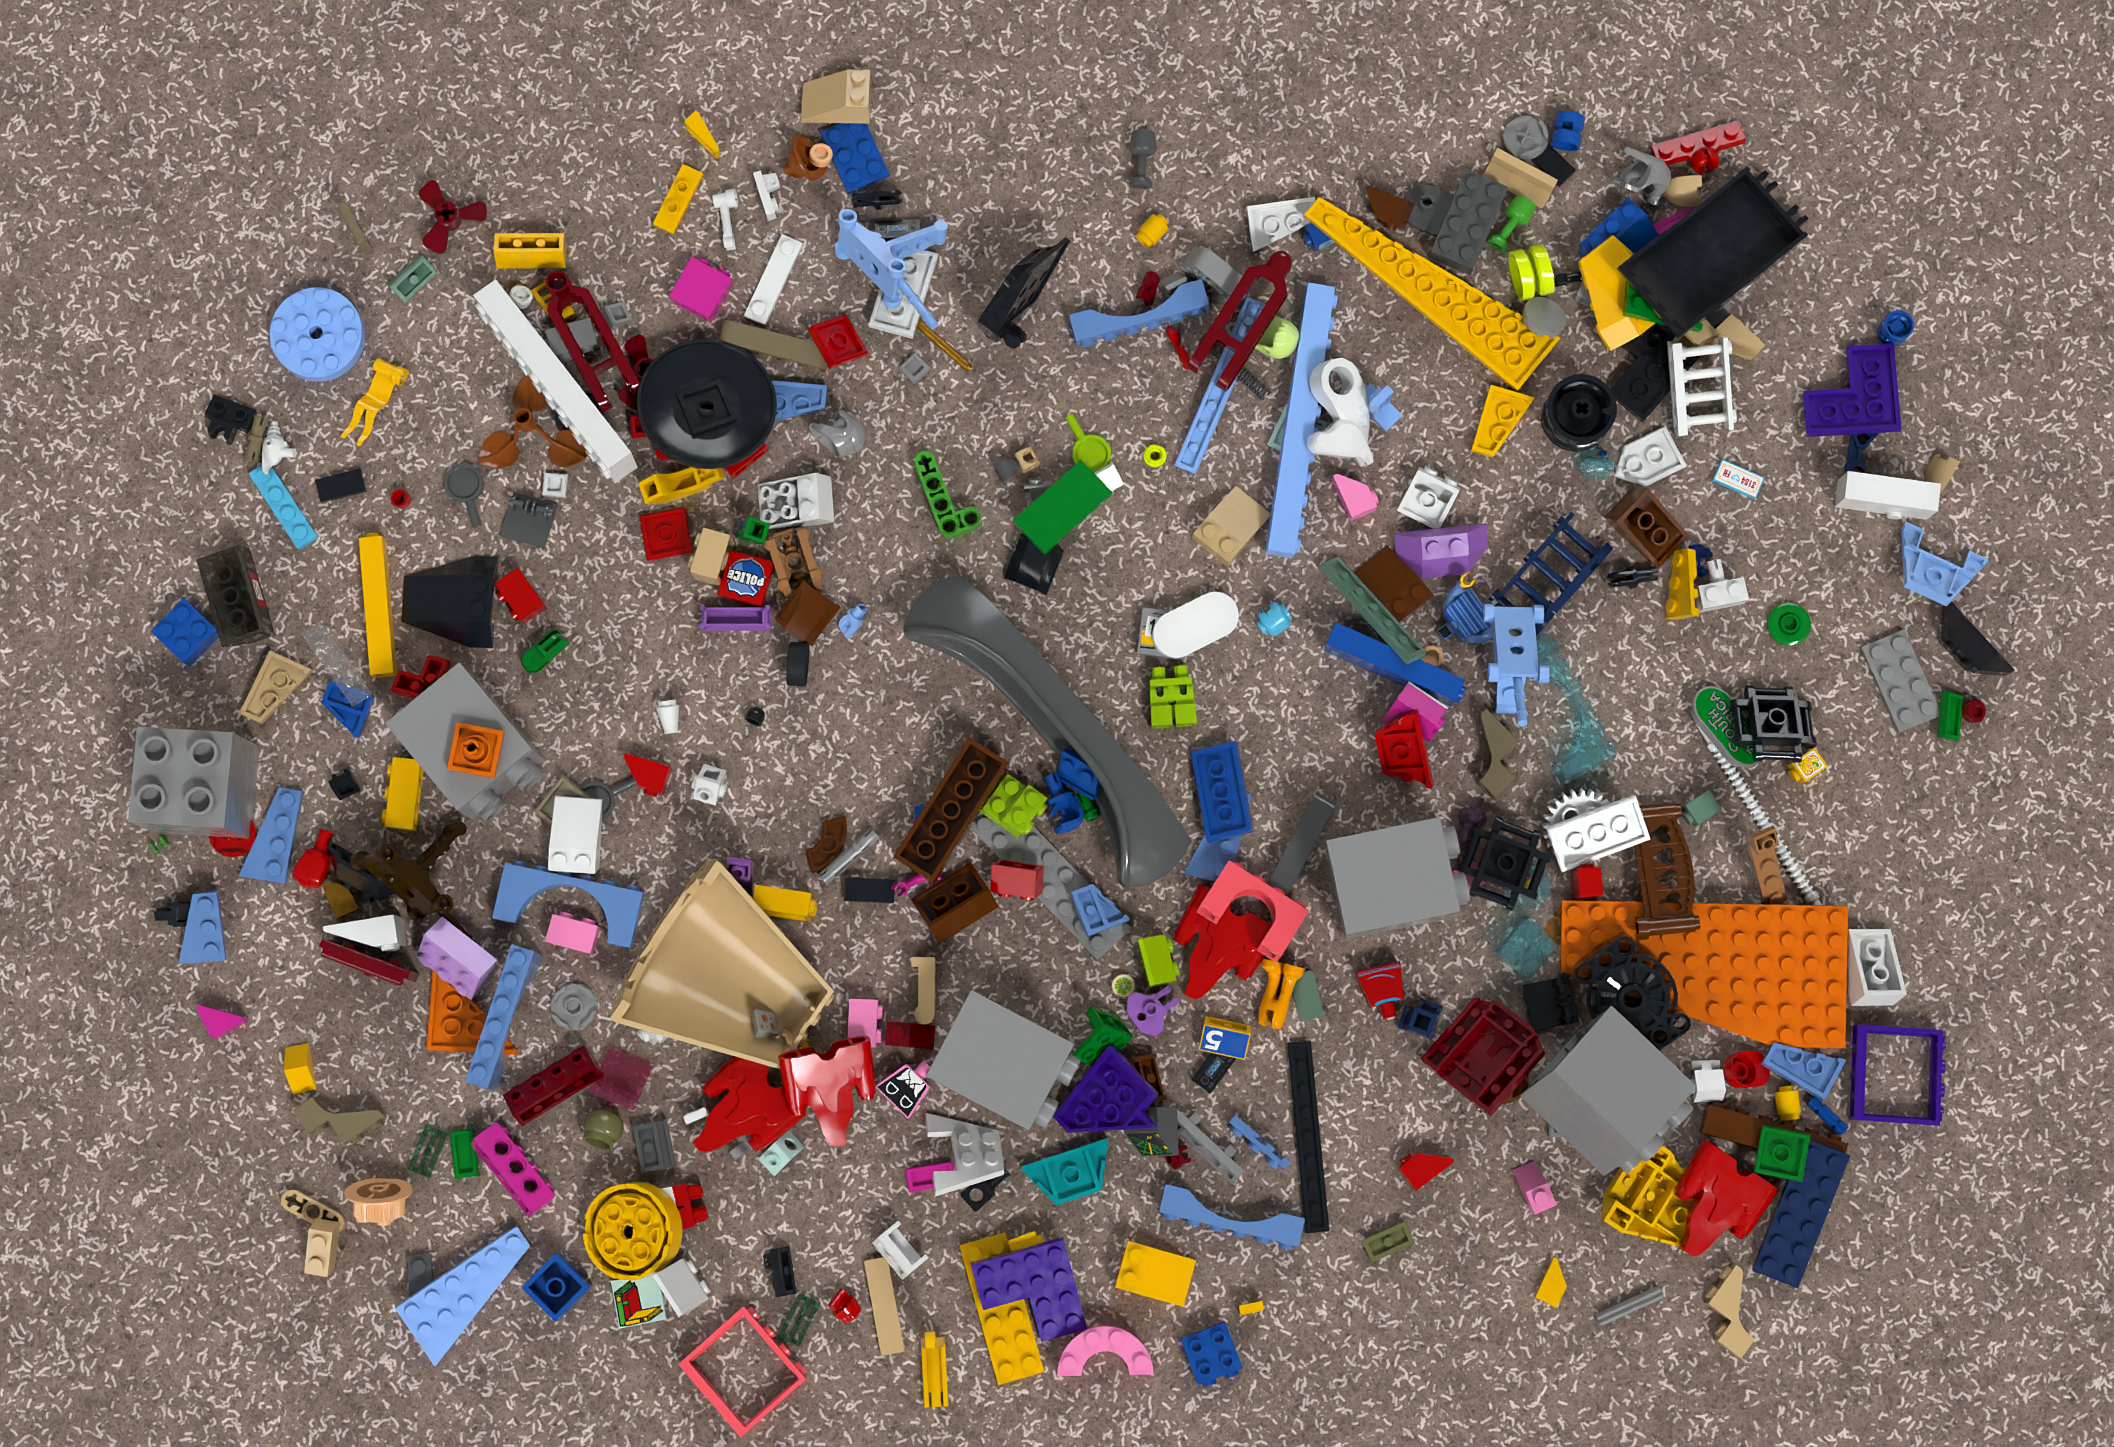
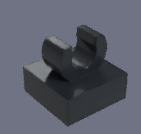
(344, 785)

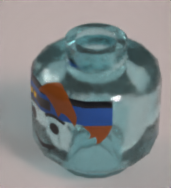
(1596, 464)

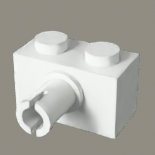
(1720, 591)

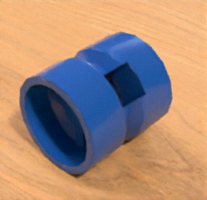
(1567, 132)
(1899, 324)

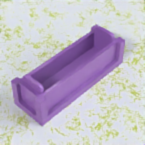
(736, 619)

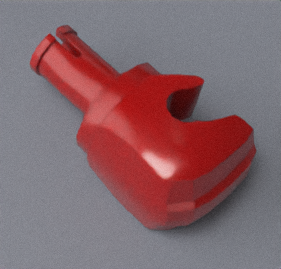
(314, 863)

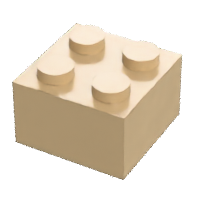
(710, 556)

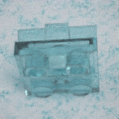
(1525, 947)

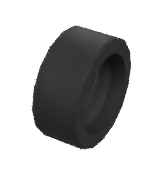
(797, 664)

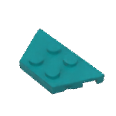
(1071, 1172)

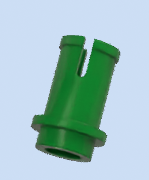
(1089, 810)

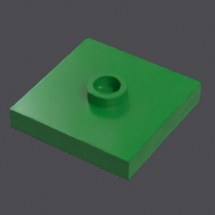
(1782, 1153)

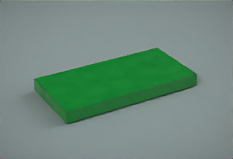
(1062, 507)

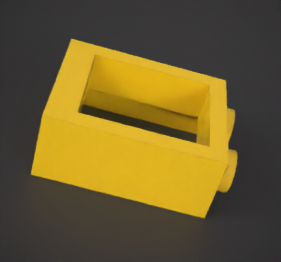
(785, 903)

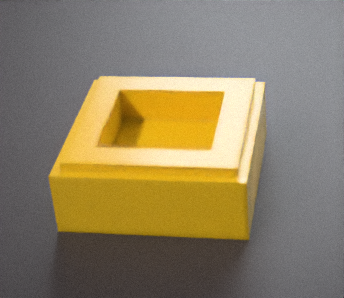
(1251, 1307)

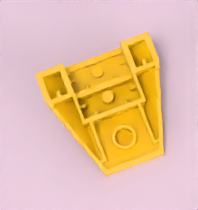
(1607, 293)
(1645, 1200)

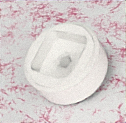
(521, 296)

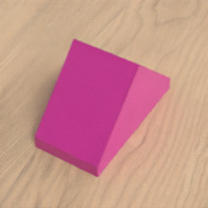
(219, 1022)

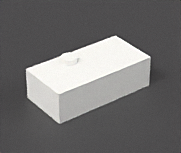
(1887, 495)

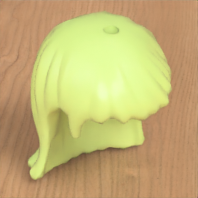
(1279, 339)

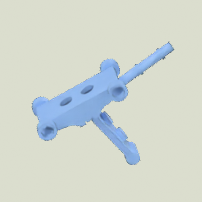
(883, 259)
(1514, 656)

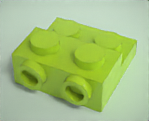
(1014, 806)

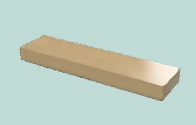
(884, 1306)

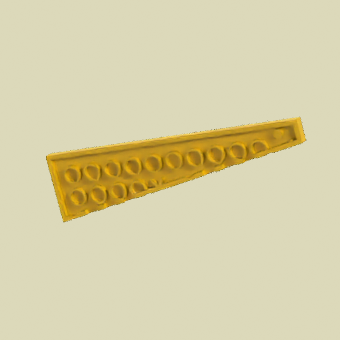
(1461, 311)

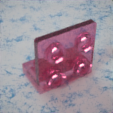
(621, 1080)

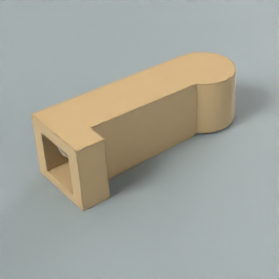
(926, 1007)

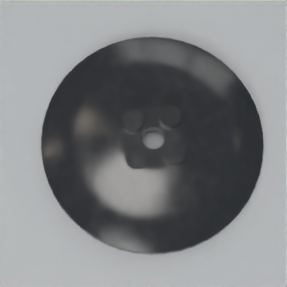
(706, 374)

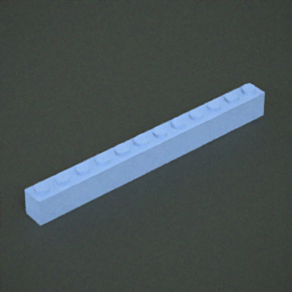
(1299, 423)

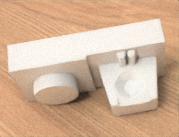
(766, 184)

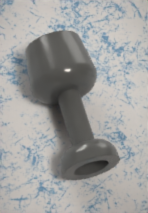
(1142, 145)

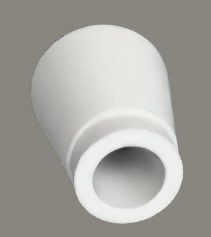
(669, 715)

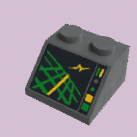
(1158, 1140)

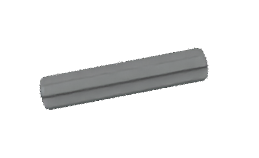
(1629, 1305)

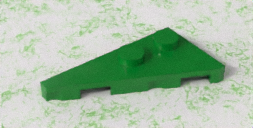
(1637, 308)

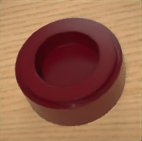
(1973, 711)

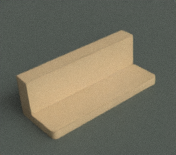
(1520, 177)

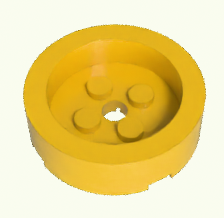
(654, 1224)

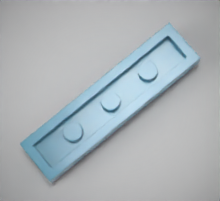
(284, 507)

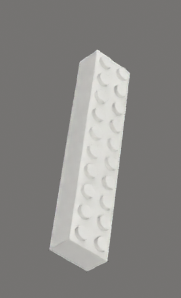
(554, 382)

